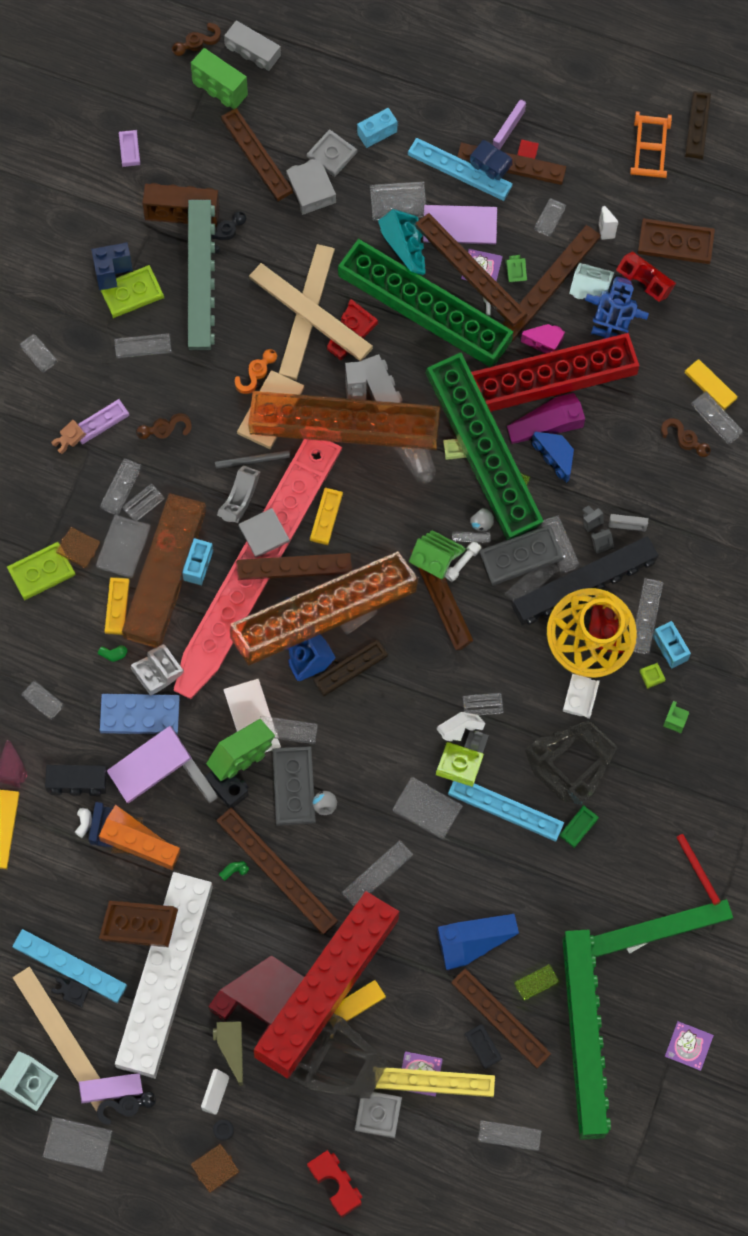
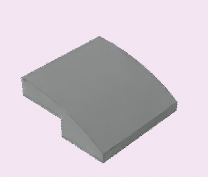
(157, 669)

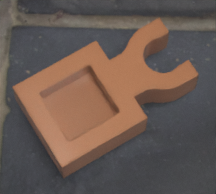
(71, 435)

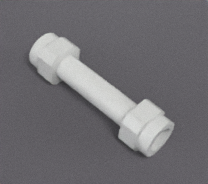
(472, 550)

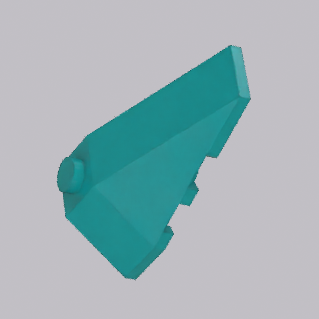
(404, 238)

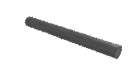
(252, 459)

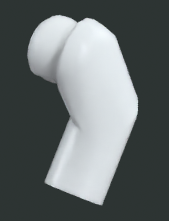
(86, 820)

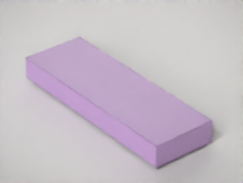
(509, 124)
(103, 420)
(110, 1088)

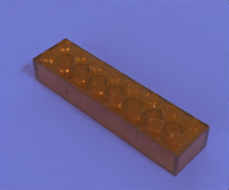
(163, 571)

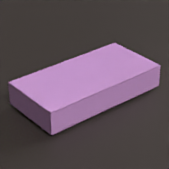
(129, 148)

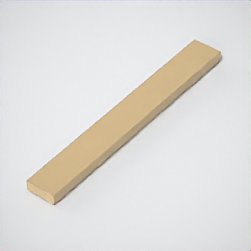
(311, 312)
(301, 328)
(56, 1028)

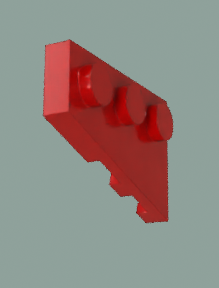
(358, 321)
(603, 624)

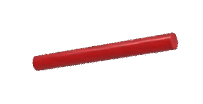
(698, 869)

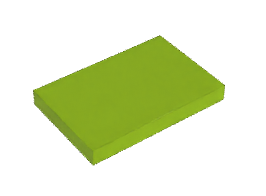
(132, 292)
(40, 571)

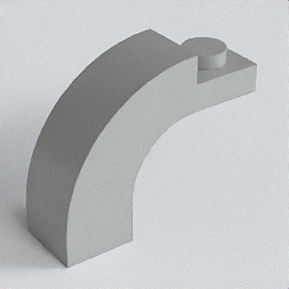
(240, 495)

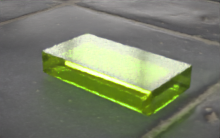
(536, 982)

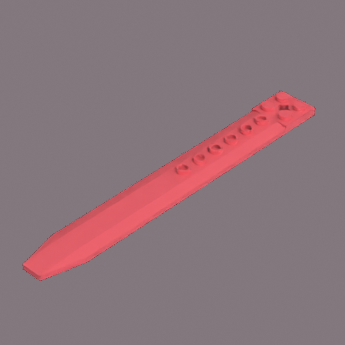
(237, 597)

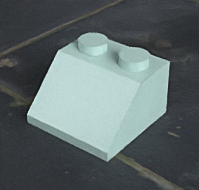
(590, 281)
(27, 1080)

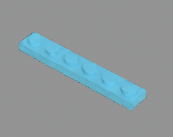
(458, 169)
(507, 809)
(69, 966)

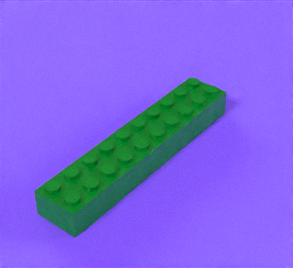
(425, 303)
(484, 446)
(585, 1036)

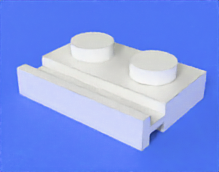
(581, 696)

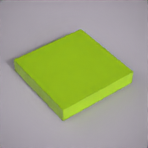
(459, 764)

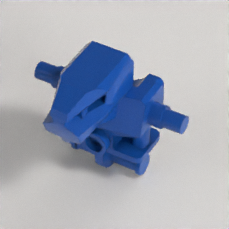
(615, 308)

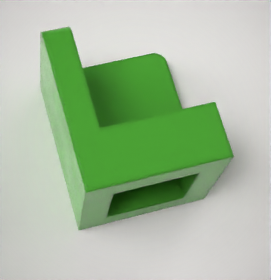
(676, 718)

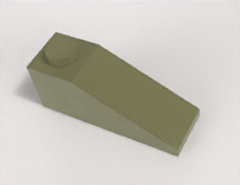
(230, 1044)

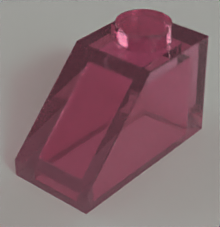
(11, 767)

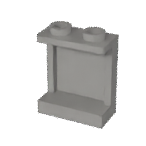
(311, 185)

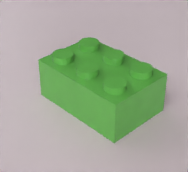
(219, 79)
(241, 750)

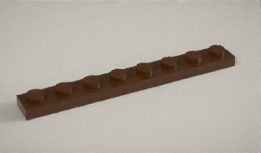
(471, 270)
(555, 276)
(277, 871)

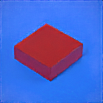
(528, 149)

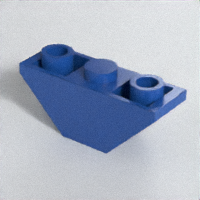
(556, 452)

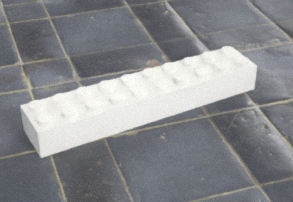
(163, 979)

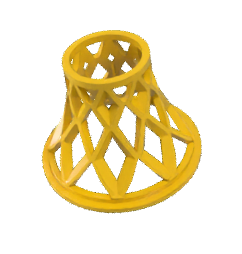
(580, 668)

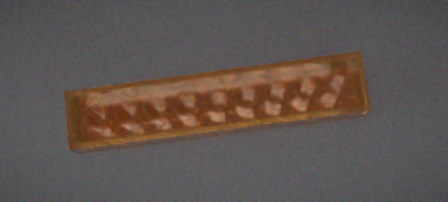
(344, 420)
(323, 608)

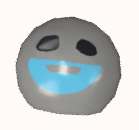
(482, 520)
(324, 803)

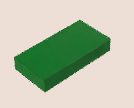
(578, 826)

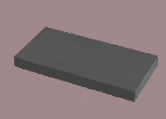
(521, 555)
(293, 785)

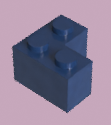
(110, 261)

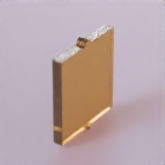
(78, 547)
(215, 1168)

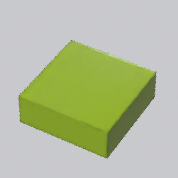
(652, 675)

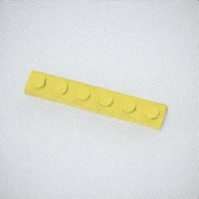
(437, 1082)

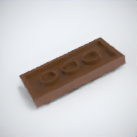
(676, 241)
(138, 923)

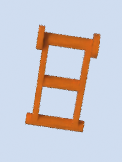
(666, 122)

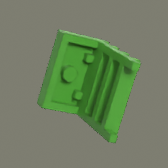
(435, 553)

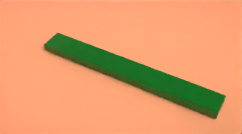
(661, 928)

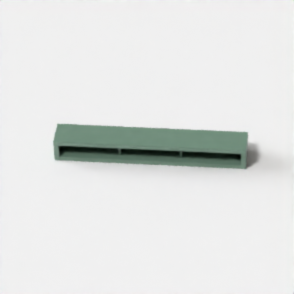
(199, 274)

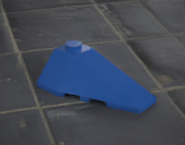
(310, 657)
(471, 939)

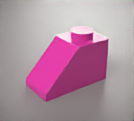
(544, 338)

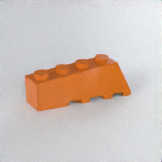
(133, 837)

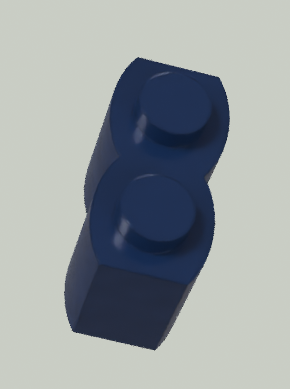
(491, 160)

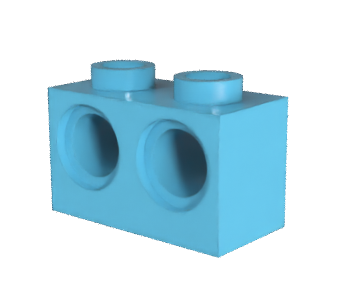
(377, 127)
(197, 561)
(671, 644)

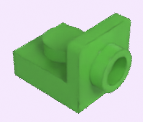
(516, 268)

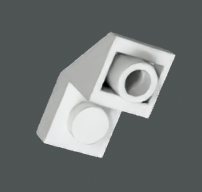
(455, 726)

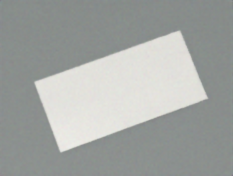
(247, 705)

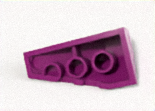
(554, 417)

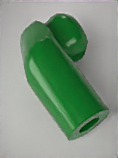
(114, 654)
(234, 867)

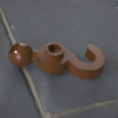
(195, 40)
(162, 428)
(686, 439)

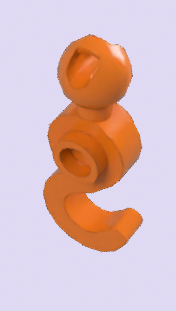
(257, 370)

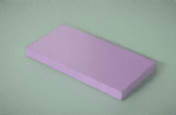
(466, 223)
(149, 764)

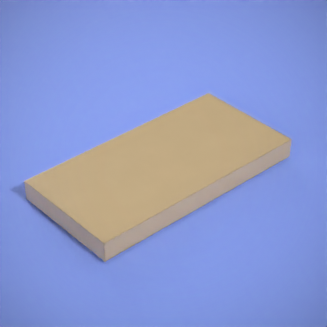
(276, 384)

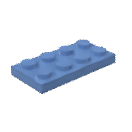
(139, 713)

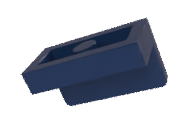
(99, 817)

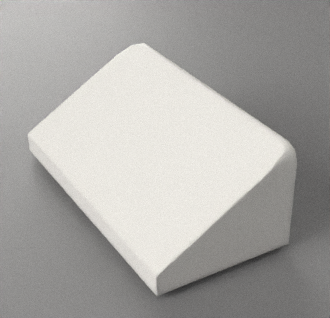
(607, 224)
(215, 1092)

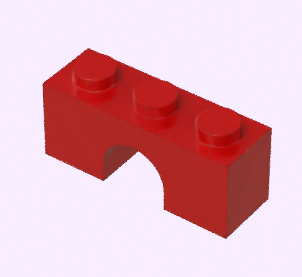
(636, 268)
(326, 1167)

